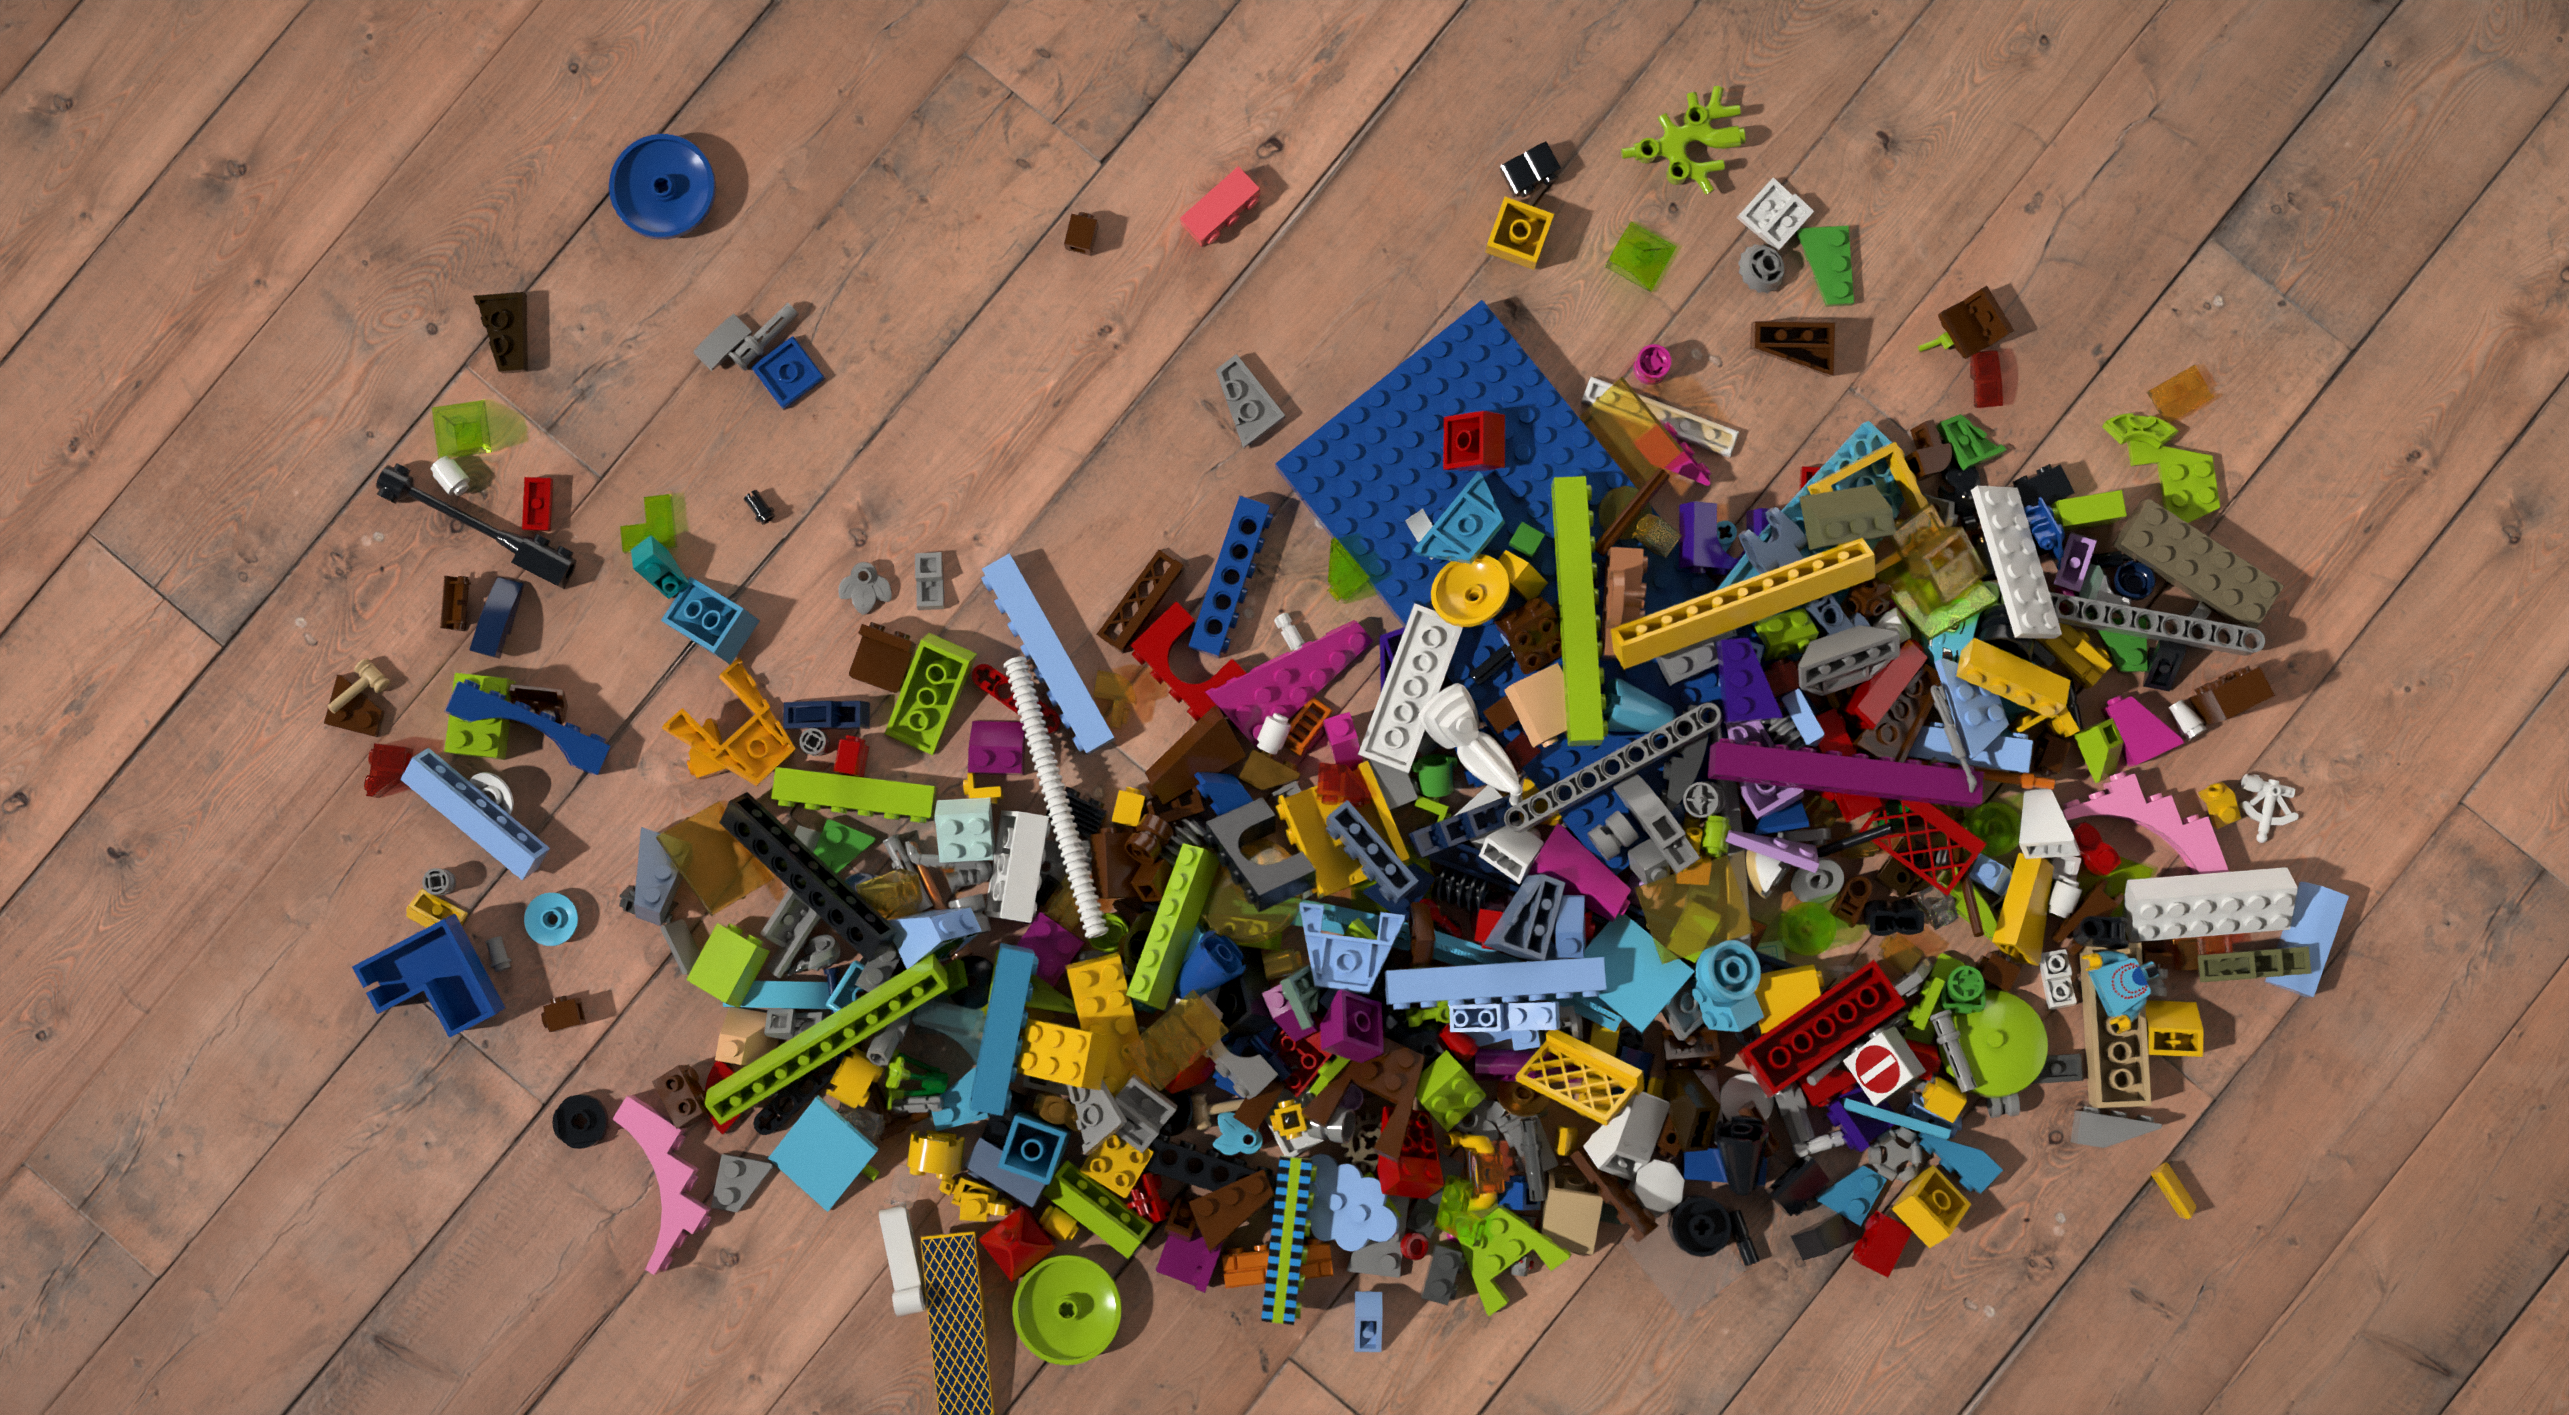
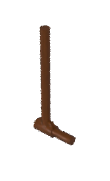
(1965, 881)
(894, 1124)

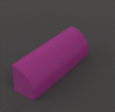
(1506, 1063)

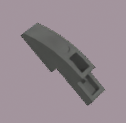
(1683, 771)

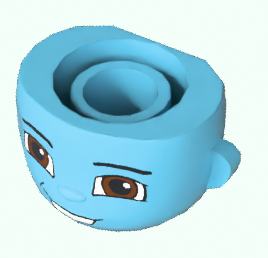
(1951, 642)

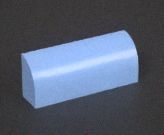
(2313, 925)

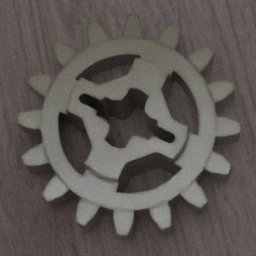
(1361, 1151)

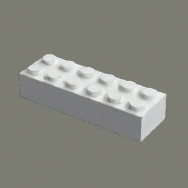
(2209, 904)

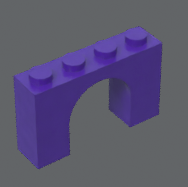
(1699, 541)

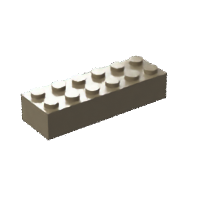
(2197, 565)

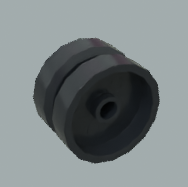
(1710, 1237)

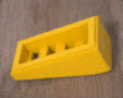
(1565, 1140)

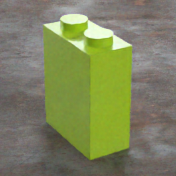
(2089, 510)
(728, 964)

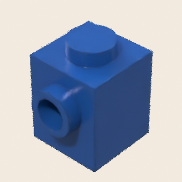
(1517, 1194)

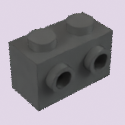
(1441, 1274)

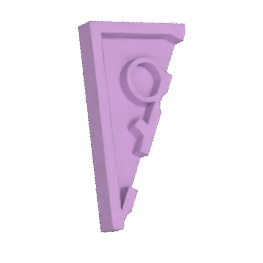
(1790, 852)

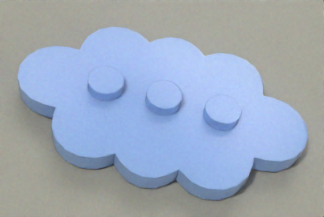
(1348, 1206)

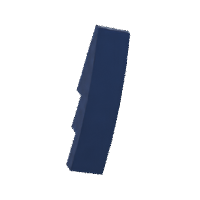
(1461, 827)

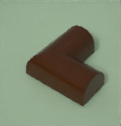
(1421, 935)

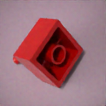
(1017, 1242)

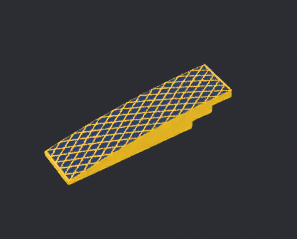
(957, 1324)

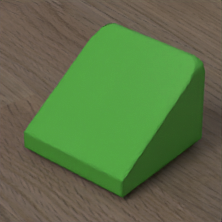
(1526, 539)

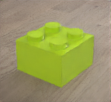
(1448, 1091)

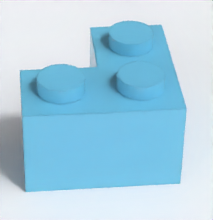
(1727, 1016)

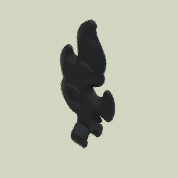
(1962, 497)

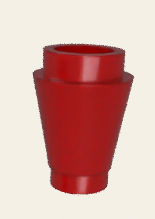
(1459, 1043)

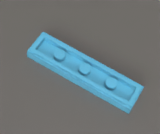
(1895, 1118)

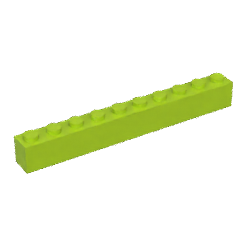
(1577, 611)
(826, 1039)

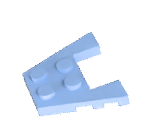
(1344, 960)

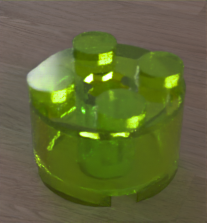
(2007, 827)
(1814, 915)

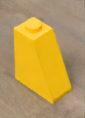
(1785, 993)

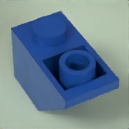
(1223, 790)

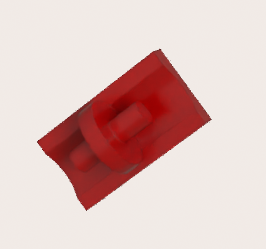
(1147, 1198)

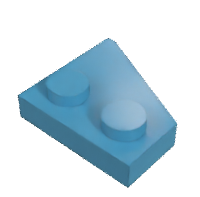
(1854, 1194)

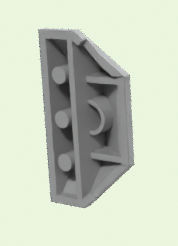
(1846, 658)

